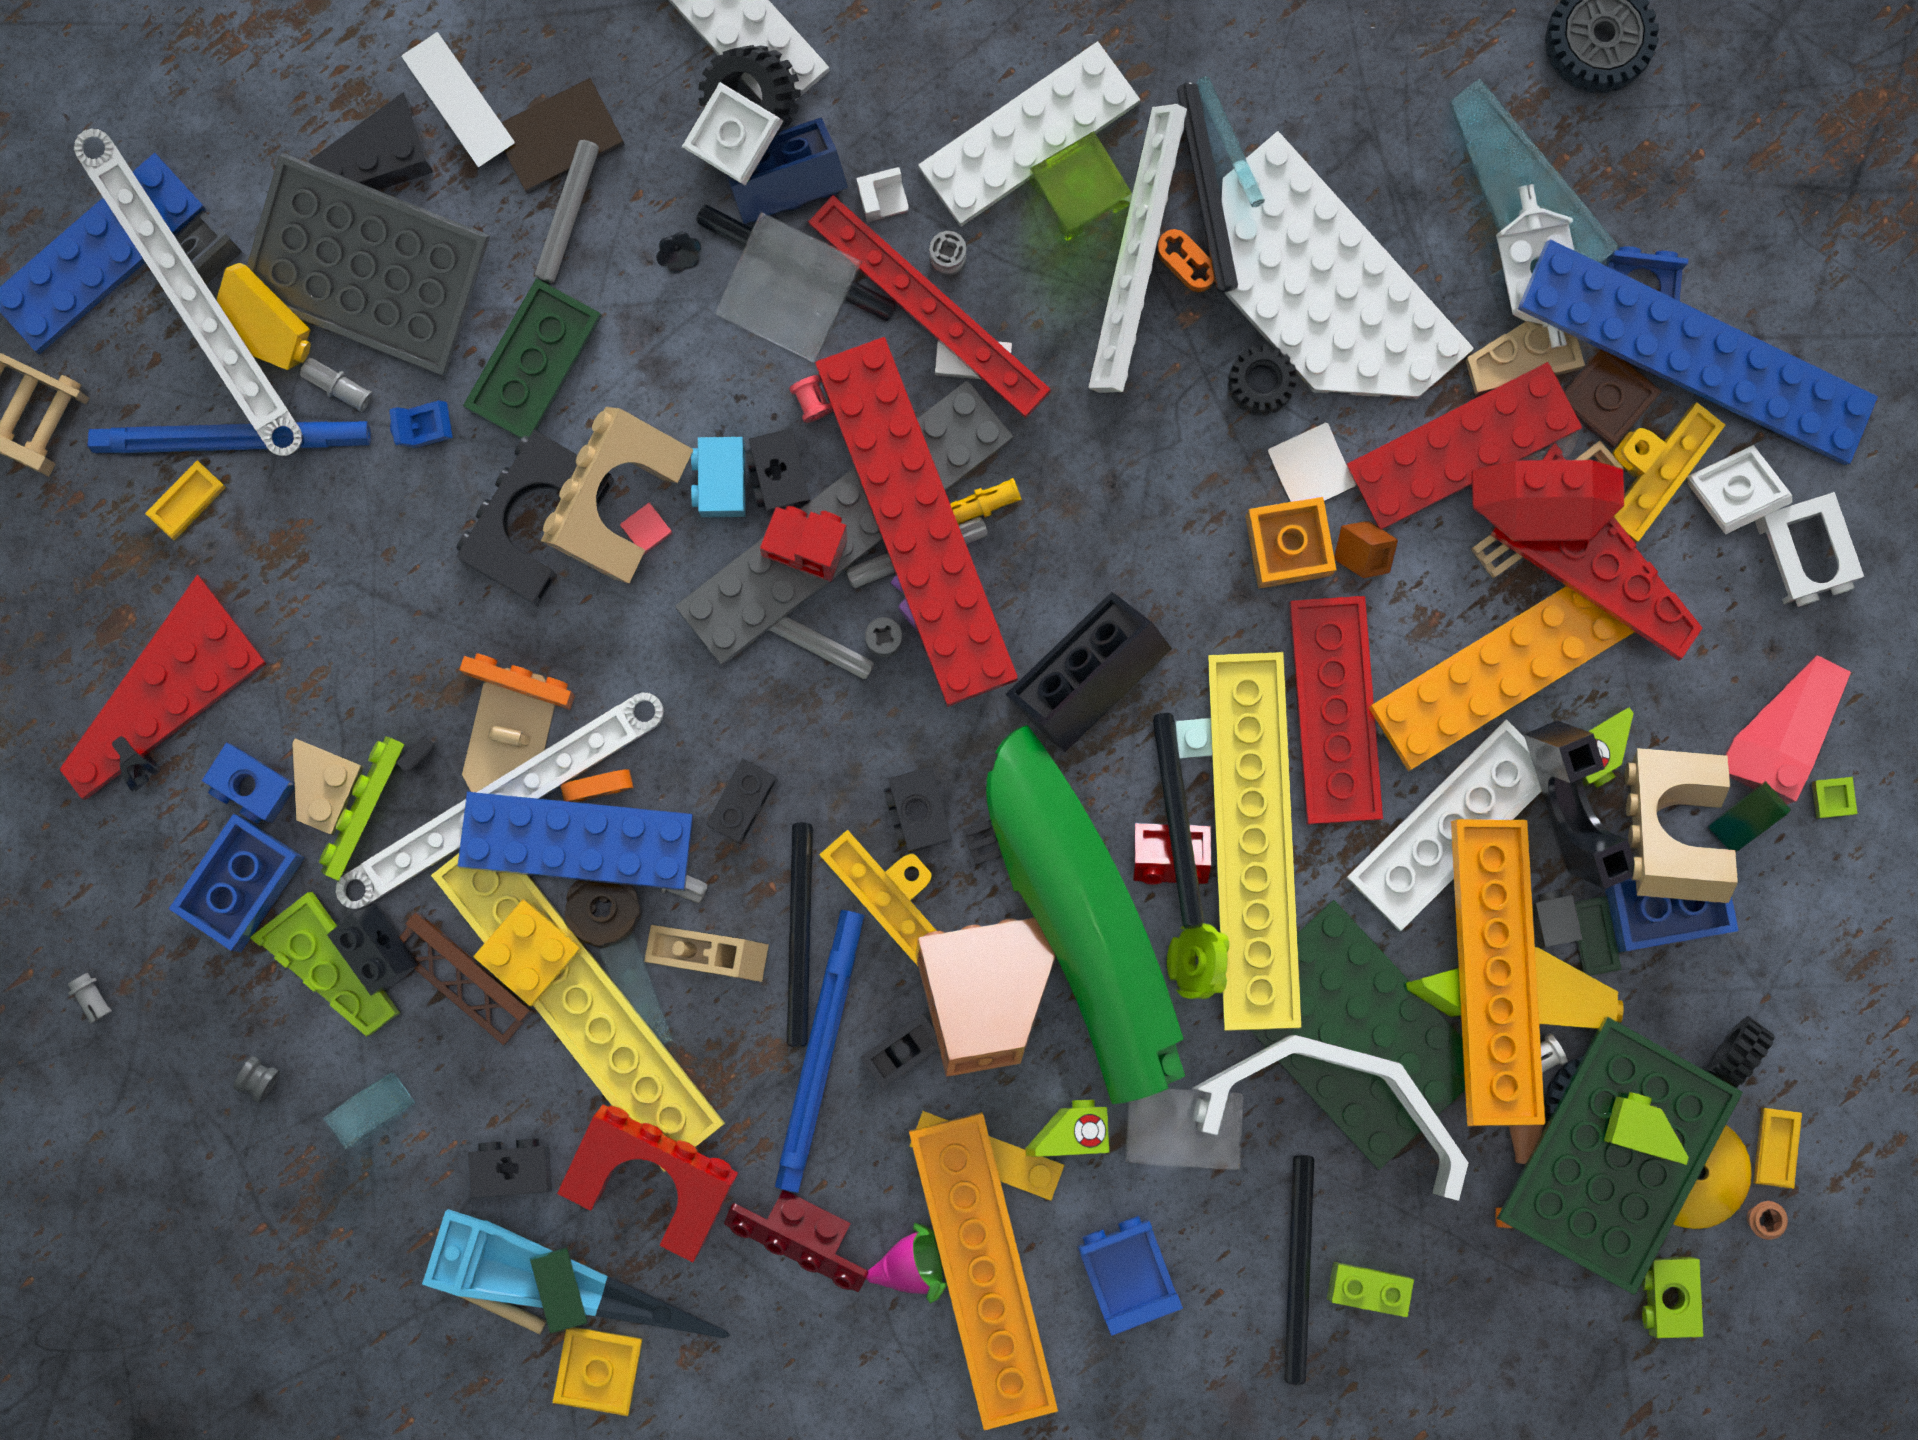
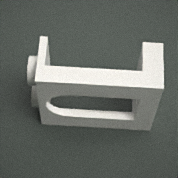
(1797, 584)

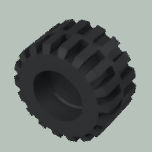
(767, 69)

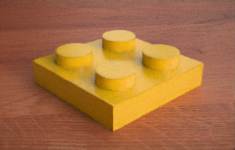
(527, 952)

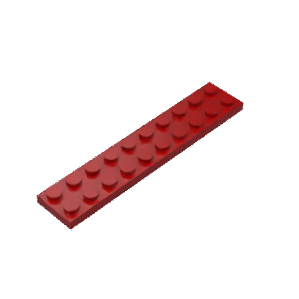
(916, 522)

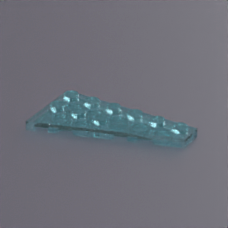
(1509, 159)

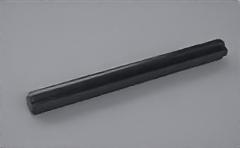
(1207, 188)
(740, 233)
(1178, 821)
(799, 934)
(1299, 1269)

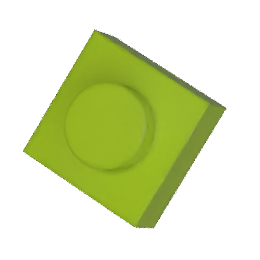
(1834, 797)

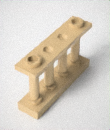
(34, 452)

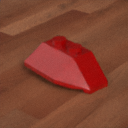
(1548, 498)

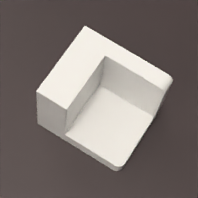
(882, 194)

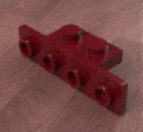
(801, 1234)

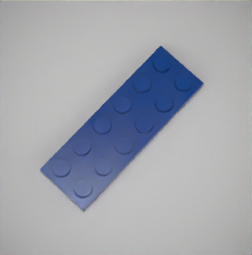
(88, 261)
(575, 841)

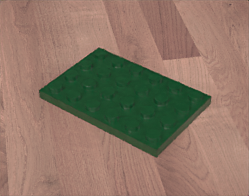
(1362, 1004)
(1605, 1200)

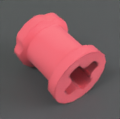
(811, 398)

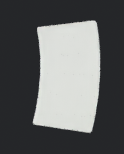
(1311, 465)

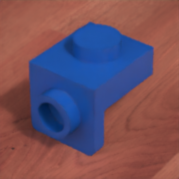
(420, 424)

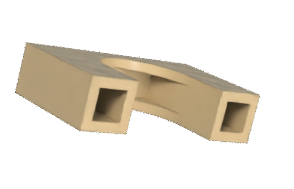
(576, 522)
(1660, 862)

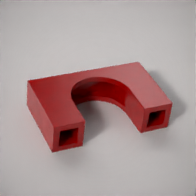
(699, 1181)

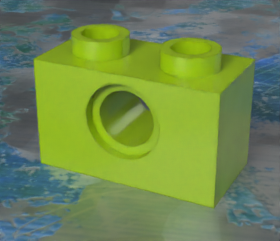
(1370, 1289)
(1685, 1316)

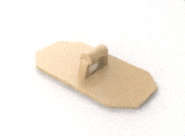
(505, 734)

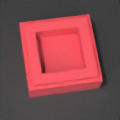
(646, 528)

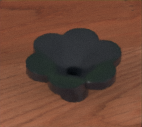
(678, 252)

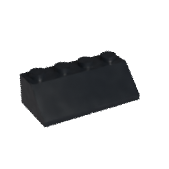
(1089, 671)

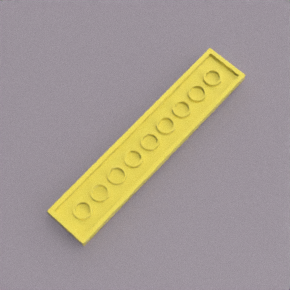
(1254, 841)
(591, 1013)

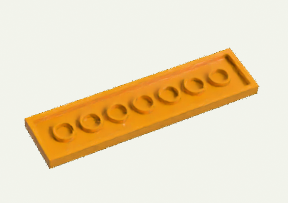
(1494, 674)
(1497, 973)
(983, 1271)

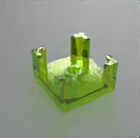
(1080, 184)

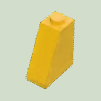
(262, 319)
(1572, 997)

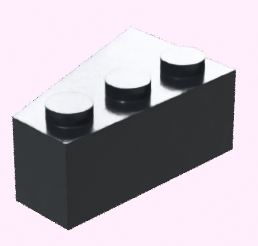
(379, 149)

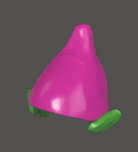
(912, 1265)

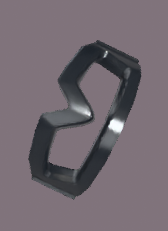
(130, 757)

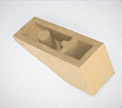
(706, 953)

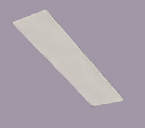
(458, 99)

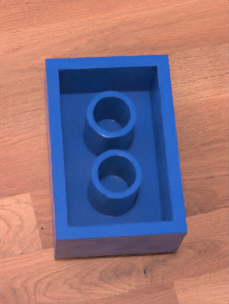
(236, 883)
(1659, 921)

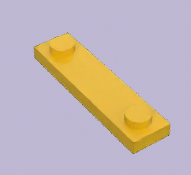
(1014, 1168)

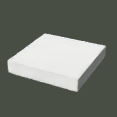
(732, 133)
(1739, 489)

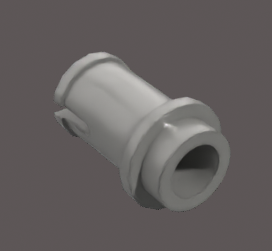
(89, 997)

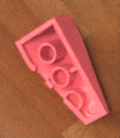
(1789, 731)

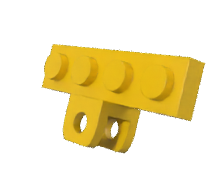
(1661, 466)
(883, 892)

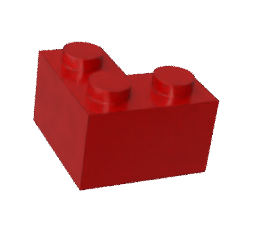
(805, 543)

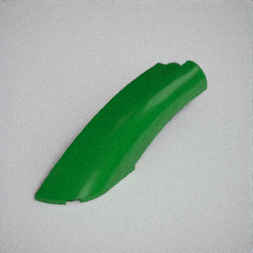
(1086, 918)

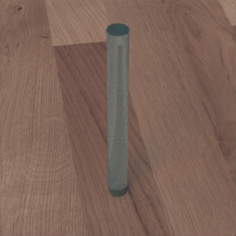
(1230, 142)

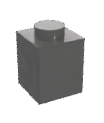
(1555, 919)

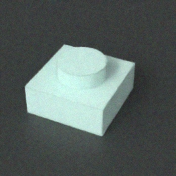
(1194, 738)

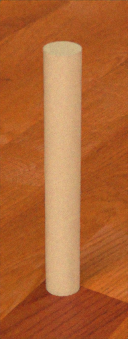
(511, 1313)

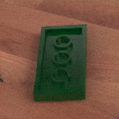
(532, 360)

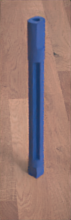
(223, 437)
(819, 1051)

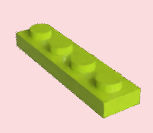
(353, 821)

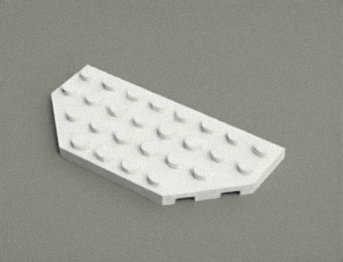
(1329, 287)

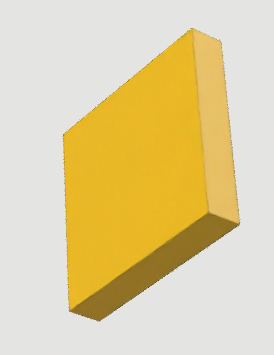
(597, 1370)

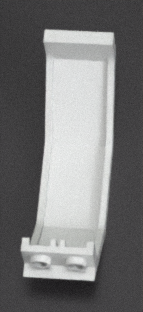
(1452, 1163)

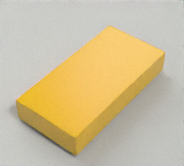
(185, 500)
(1777, 1148)

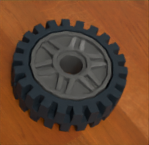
(1595, 62)

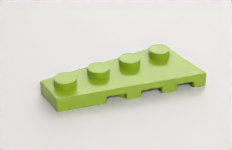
(302, 945)

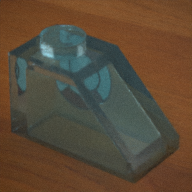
(369, 1111)

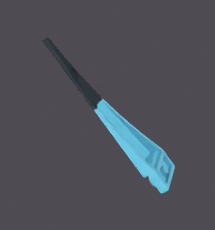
(494, 1264)

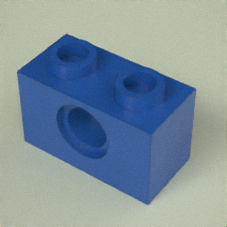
(270, 790)

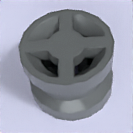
(885, 645)
(256, 1079)

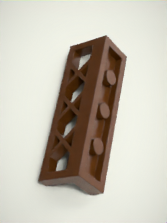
(474, 971)

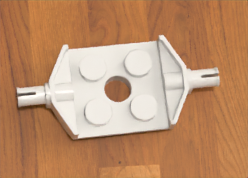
(1524, 242)

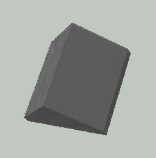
(207, 246)

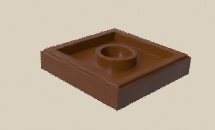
(1610, 397)

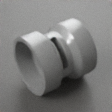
(949, 260)

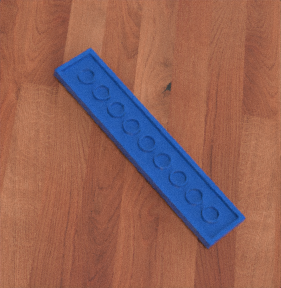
(1697, 352)

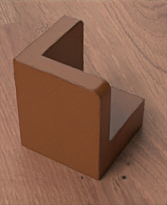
(1365, 549)

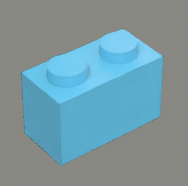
(720, 477)

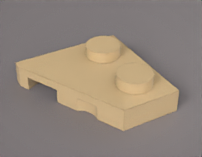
(322, 785)

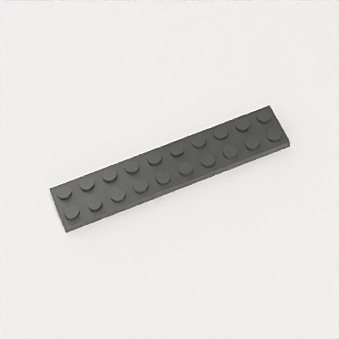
(759, 592)

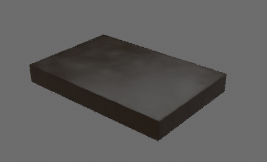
(551, 131)

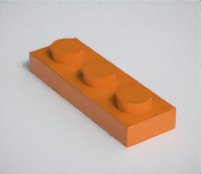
(517, 680)

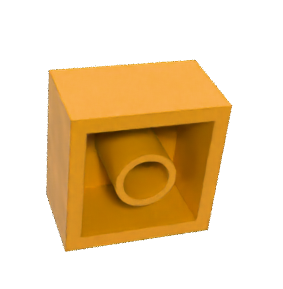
(1290, 542)

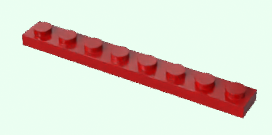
(930, 307)

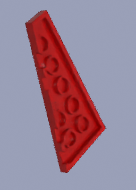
(1615, 579)
(179, 675)

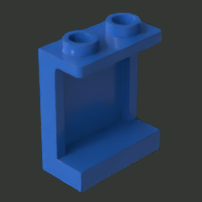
(1128, 1275)

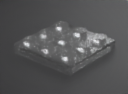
(788, 287)

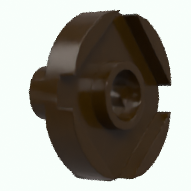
(602, 930)

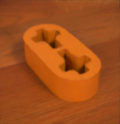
(1179, 266)
(597, 786)

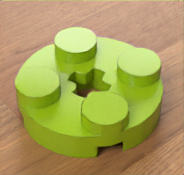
(1207, 976)

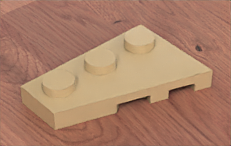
(1520, 353)

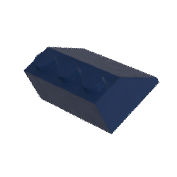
(793, 171)

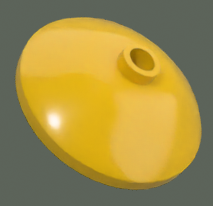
(1722, 1188)

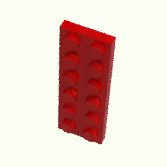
(1482, 433)
(1333, 710)

